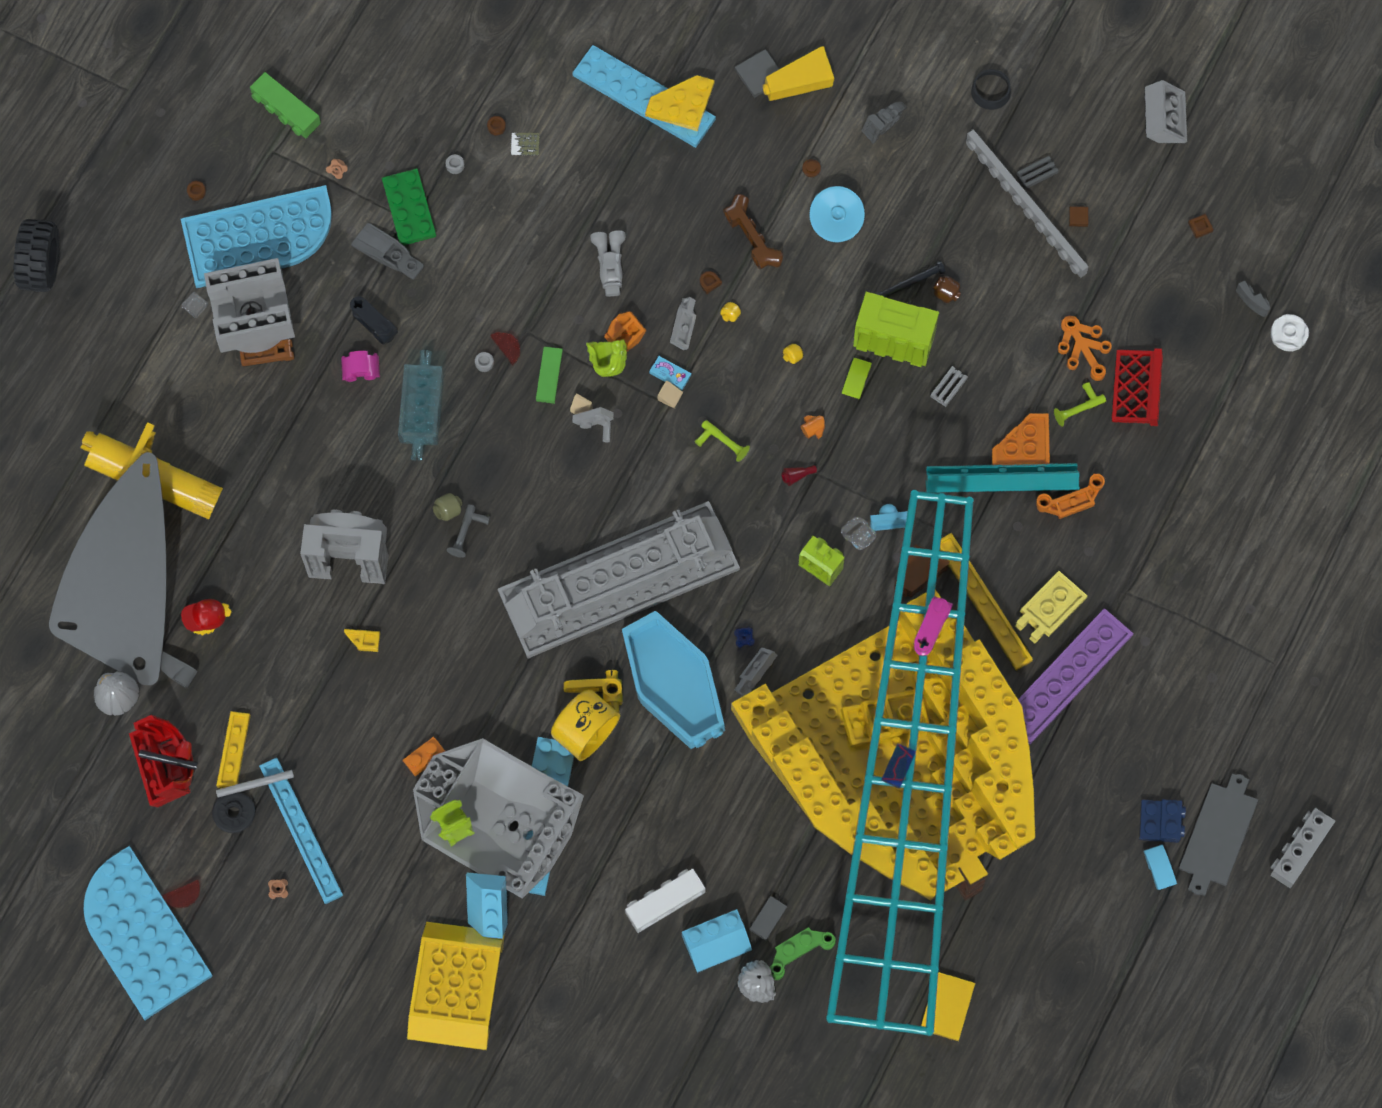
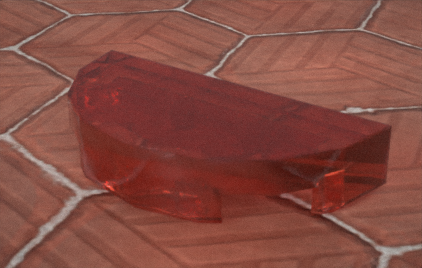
(508, 345)
(183, 896)

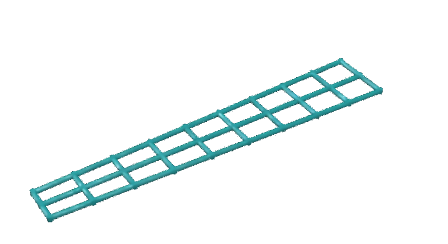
(908, 784)

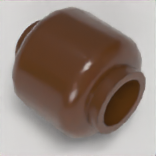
(946, 289)

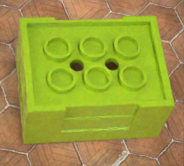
(895, 329)

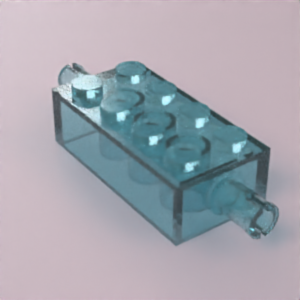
(421, 405)

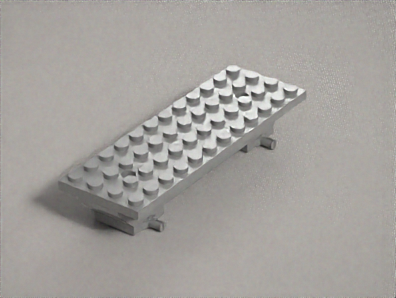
(618, 579)

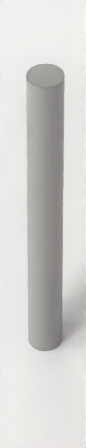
(254, 783)

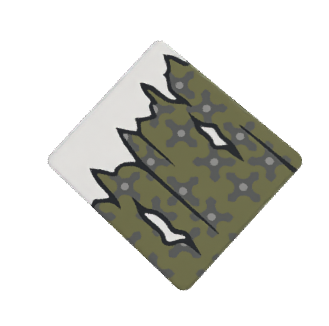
(525, 144)

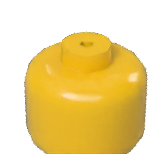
(730, 311)
(792, 353)

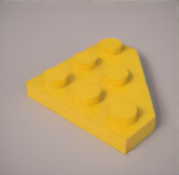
(682, 103)

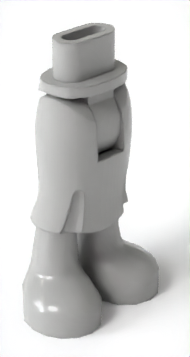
(610, 262)

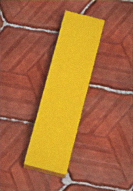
(233, 749)

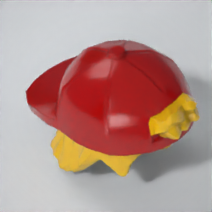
(205, 616)

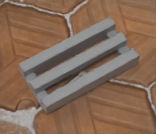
(957, 374)

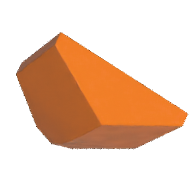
(626, 327)

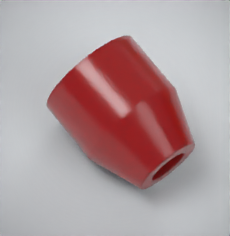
(183, 750)

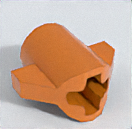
(814, 426)

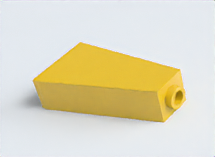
(801, 76)

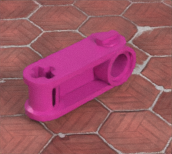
(932, 624)

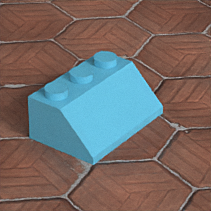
(487, 904)
(716, 941)

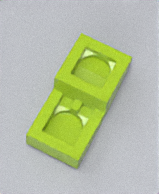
(856, 378)

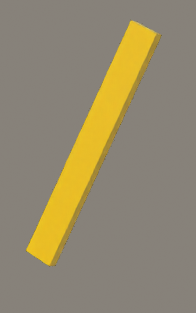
(988, 608)

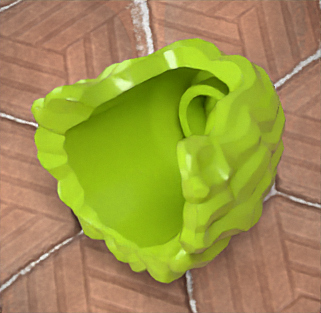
(608, 357)

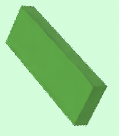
(549, 375)

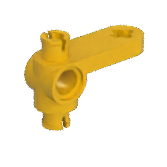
(599, 685)

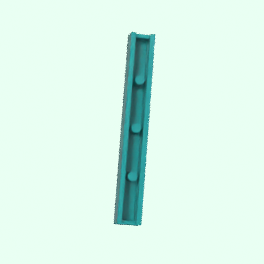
(1002, 478)

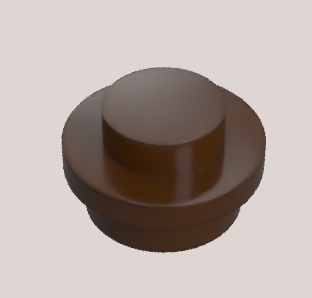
(811, 168)

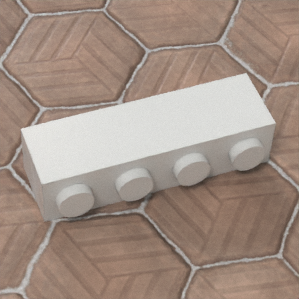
(664, 900)

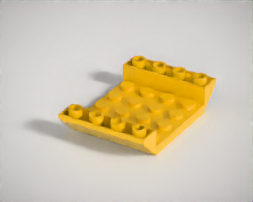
(454, 986)

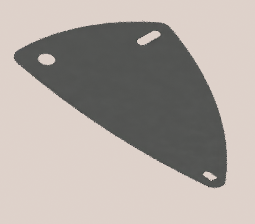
(119, 578)

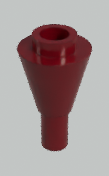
(792, 475)

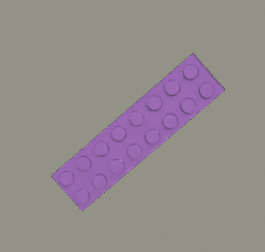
(1072, 672)

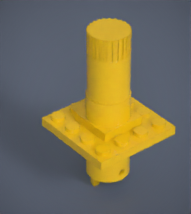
(177, 486)

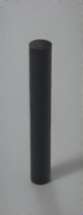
(168, 759)

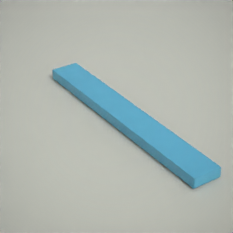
(302, 833)

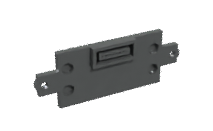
(1218, 834)

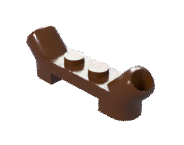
(761, 255)

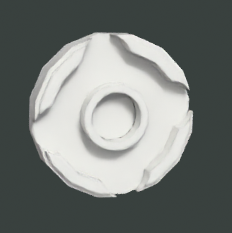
(1289, 332)

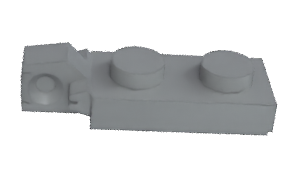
(684, 324)
(755, 671)

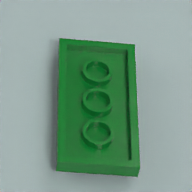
(408, 207)

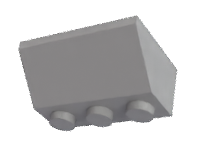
(1165, 113)

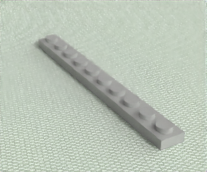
(1029, 207)

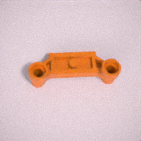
(1072, 502)

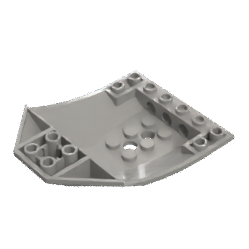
(494, 794)

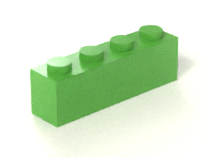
(285, 105)

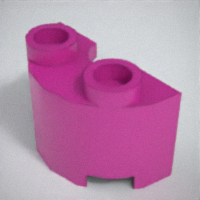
(360, 365)

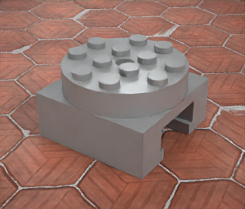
(249, 306)
(347, 538)

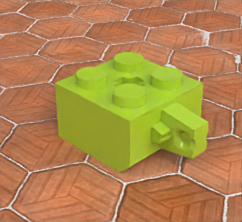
(821, 560)

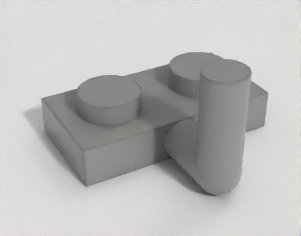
(596, 416)

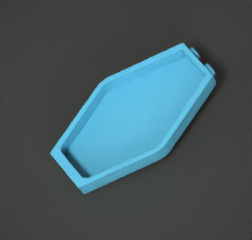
(673, 680)

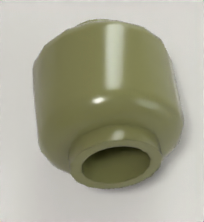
(447, 507)

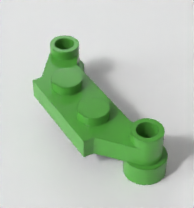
(798, 946)

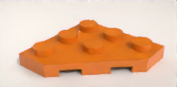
(1025, 443)

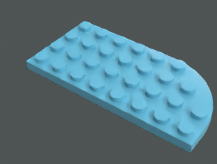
(263, 230)
(140, 935)

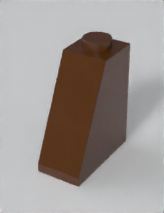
(918, 573)

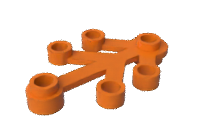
(1083, 344)

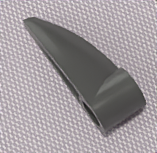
(177, 670)

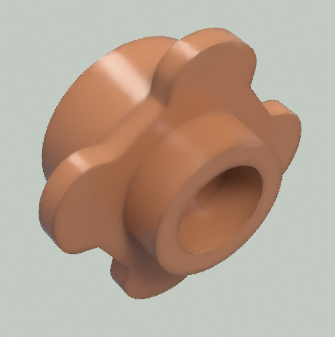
(339, 164)
(273, 884)

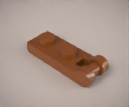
(269, 355)

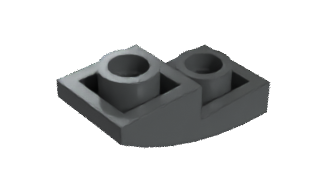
(1256, 303)

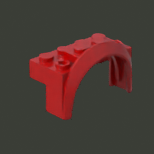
(148, 736)

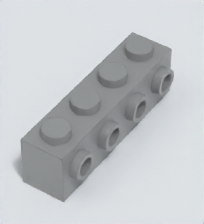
(1302, 848)

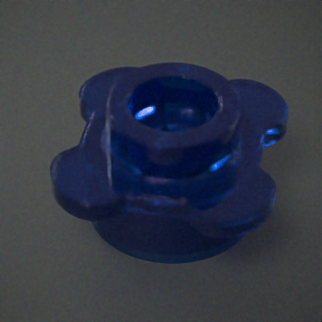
(739, 633)

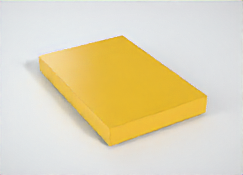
(951, 1006)

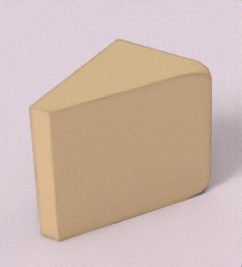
(669, 394)
(580, 405)

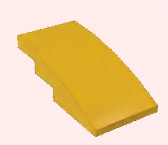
(860, 718)

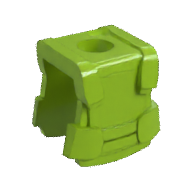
(453, 822)

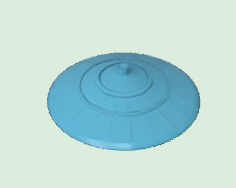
(837, 214)

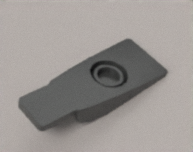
(386, 251)

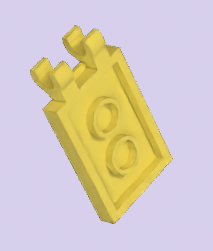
(1051, 606)

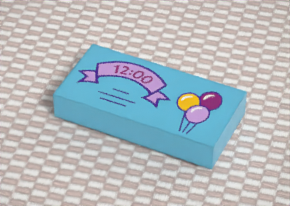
(670, 372)

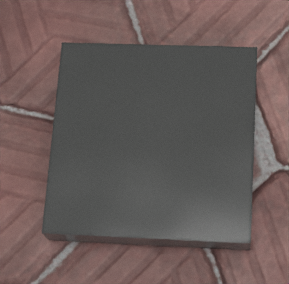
(754, 71)

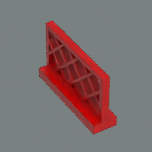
(1153, 390)

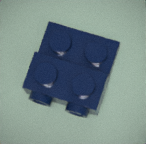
(1162, 820)

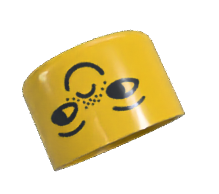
(584, 724)

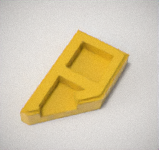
(364, 639)

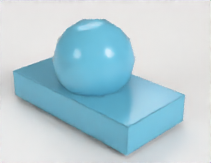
(888, 518)

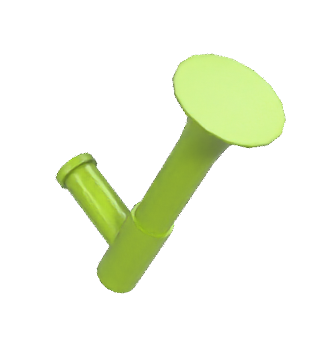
(1094, 401)
(710, 429)

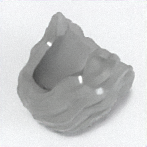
(754, 988)

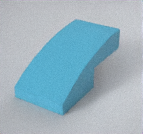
(1160, 867)

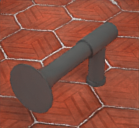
(457, 549)

